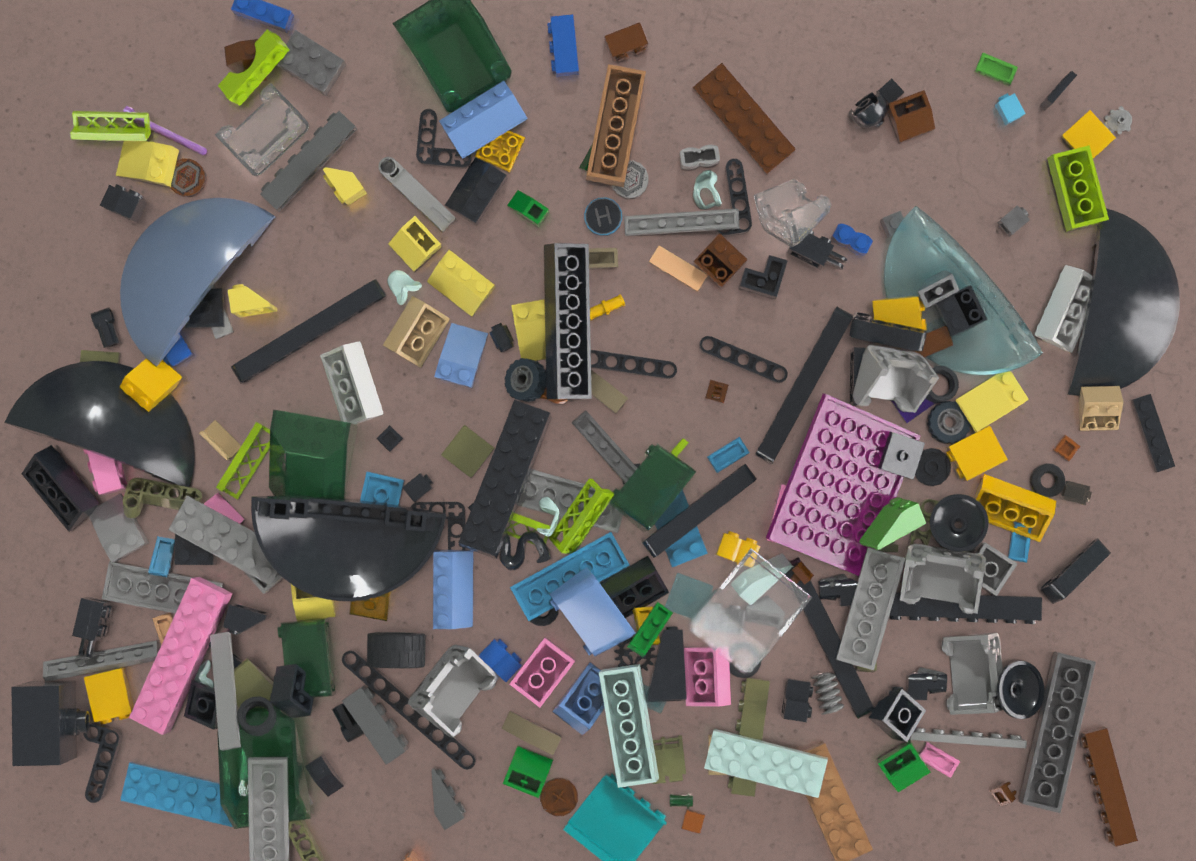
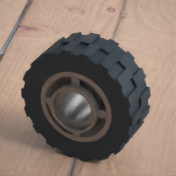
(525, 380)
(937, 424)

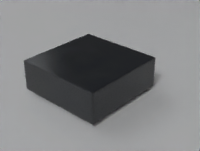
(891, 91)
(389, 438)

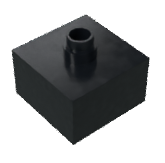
(46, 723)

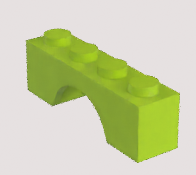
(269, 52)

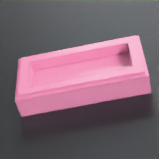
(939, 759)

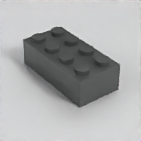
(375, 724)

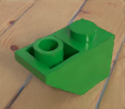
(528, 208)

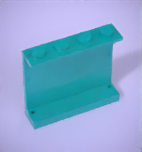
(614, 822)

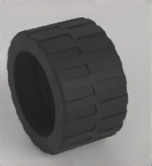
(396, 650)

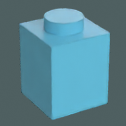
(1009, 108)

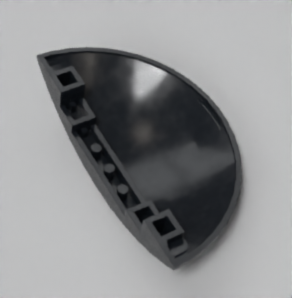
(1128, 309)
(92, 412)
(344, 545)

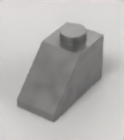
(937, 288)

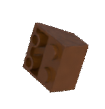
(911, 116)
(720, 260)

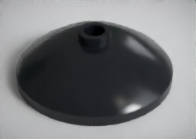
(959, 509)
(1020, 689)

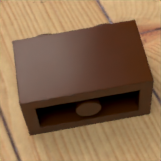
(626, 42)

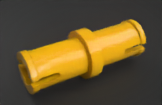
(606, 306)

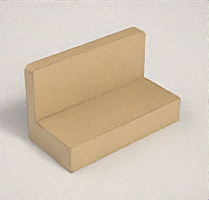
(221, 440)

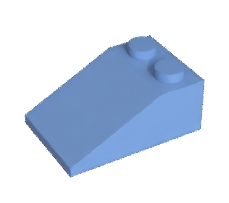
(461, 355)
(582, 701)

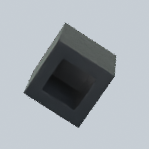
(418, 487)

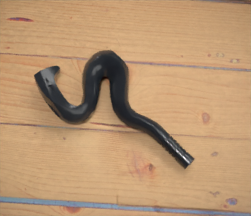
(515, 562)

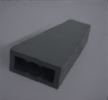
(668, 673)

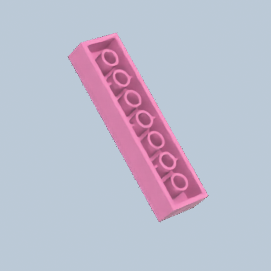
(180, 655)

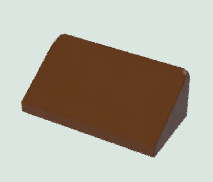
(936, 341)

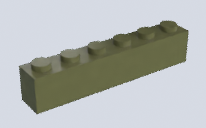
(750, 725)

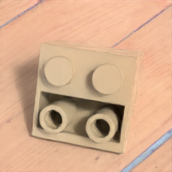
(1100, 408)

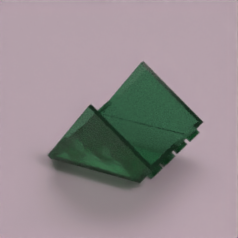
(453, 50)
(310, 455)
(233, 767)

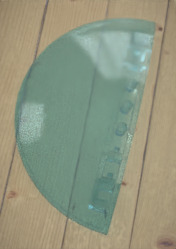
(923, 250)

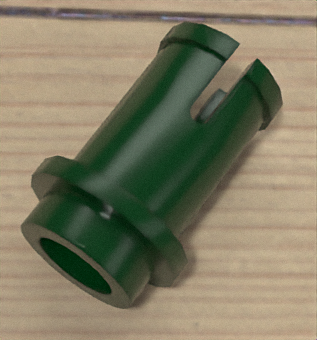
(681, 800)

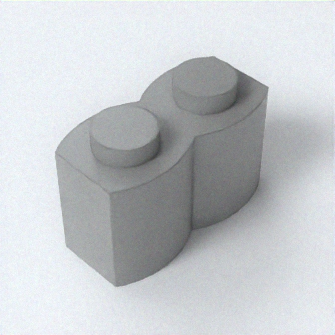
(693, 157)

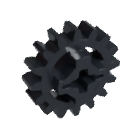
(625, 652)

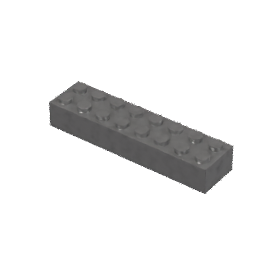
(1057, 732)

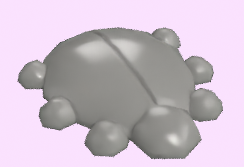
(1118, 120)

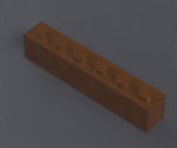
(1109, 786)

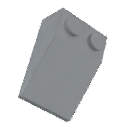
(116, 531)

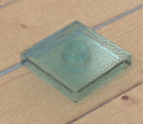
(687, 595)

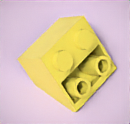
(346, 184)
(414, 243)
(310, 606)

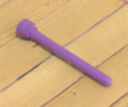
(168, 134)

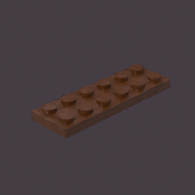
(744, 118)

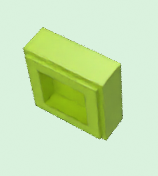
(679, 447)

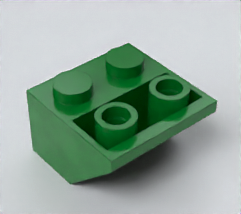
(903, 766)
(528, 771)

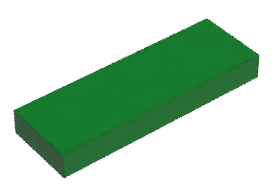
(650, 629)

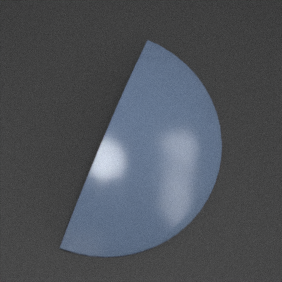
(179, 264)

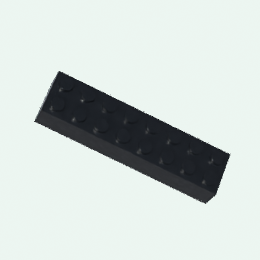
(567, 321)
(505, 479)

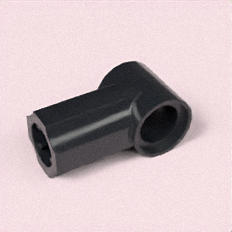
(104, 322)
(349, 726)

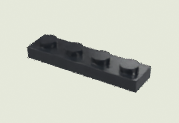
(1153, 433)

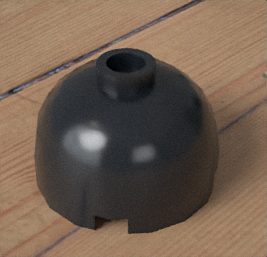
(870, 111)

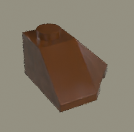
(240, 55)

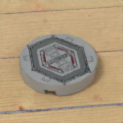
(635, 181)

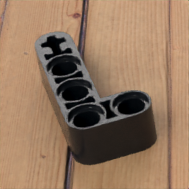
(737, 196)
(887, 333)
(1075, 572)
(100, 763)

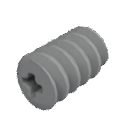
(828, 692)

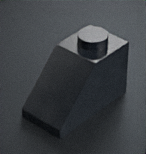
(324, 775)

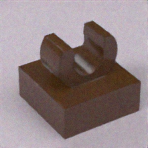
(716, 391)
(801, 573)
(1003, 794)

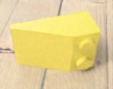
(147, 162)
(530, 329)
(991, 400)

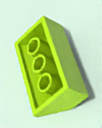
(1077, 188)

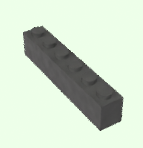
(308, 160)

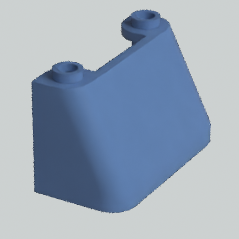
(591, 613)

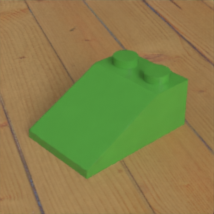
(893, 522)

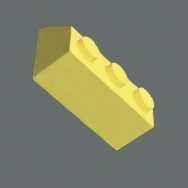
(460, 283)
(246, 302)

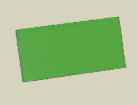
(996, 69)

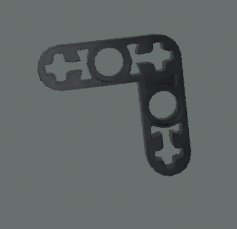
(434, 152)
(452, 519)

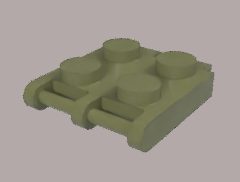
(670, 759)

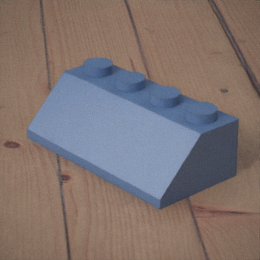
(483, 119)
(452, 589)

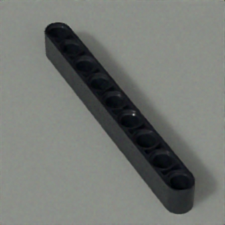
(308, 331)
(804, 385)
(830, 644)
(399, 706)

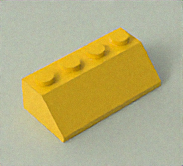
(1011, 504)

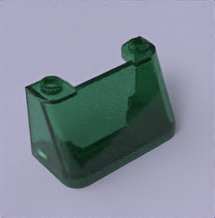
(652, 487)
(308, 647)

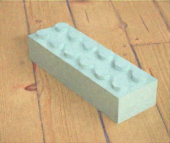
(629, 725)
(766, 763)

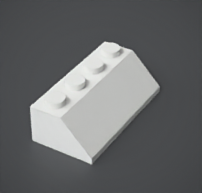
(1066, 309)
(351, 383)

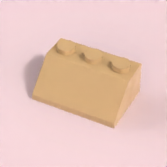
(416, 331)

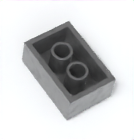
(311, 63)

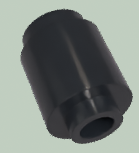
(502, 337)

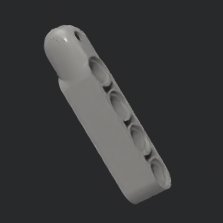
(416, 193)

